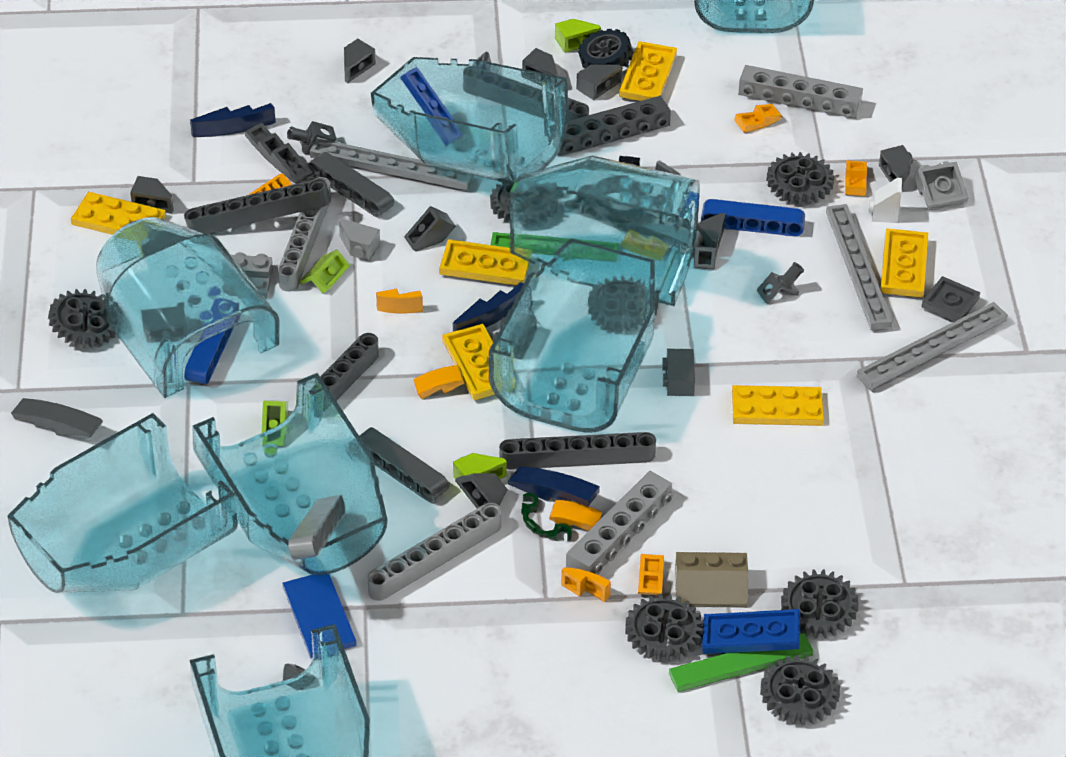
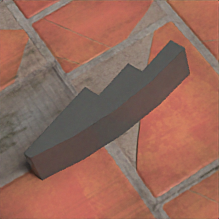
(277, 153)
(61, 418)

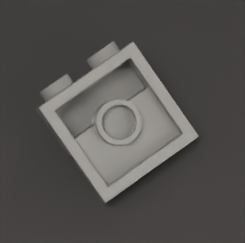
(941, 184)
(258, 269)

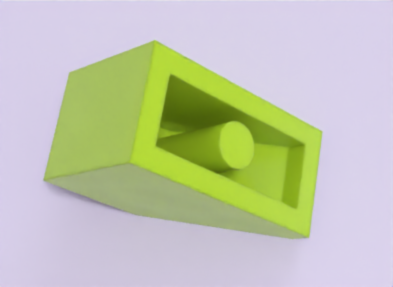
(572, 32)
(273, 413)
(479, 464)

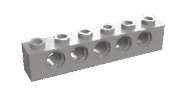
(800, 91)
(620, 524)

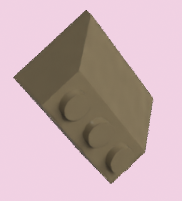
(712, 579)

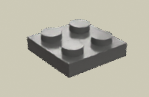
(950, 299)

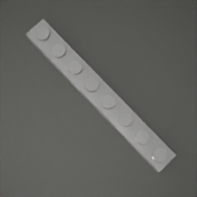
(391, 164)
(859, 267)
(931, 345)

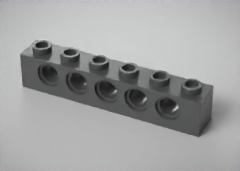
(615, 124)

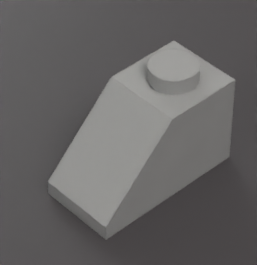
(359, 239)

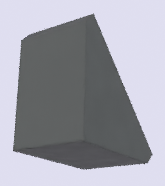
(712, 231)

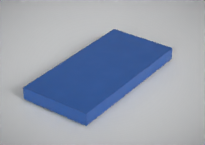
(316, 606)
(751, 631)

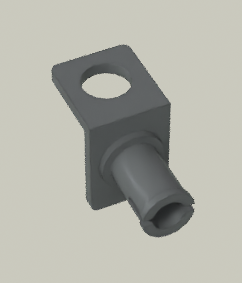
(309, 136)
(781, 282)

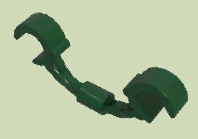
(534, 527)

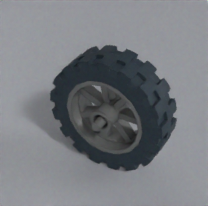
(603, 46)

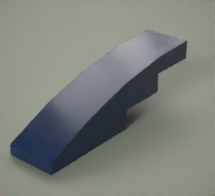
(231, 122)
(488, 312)
(554, 484)

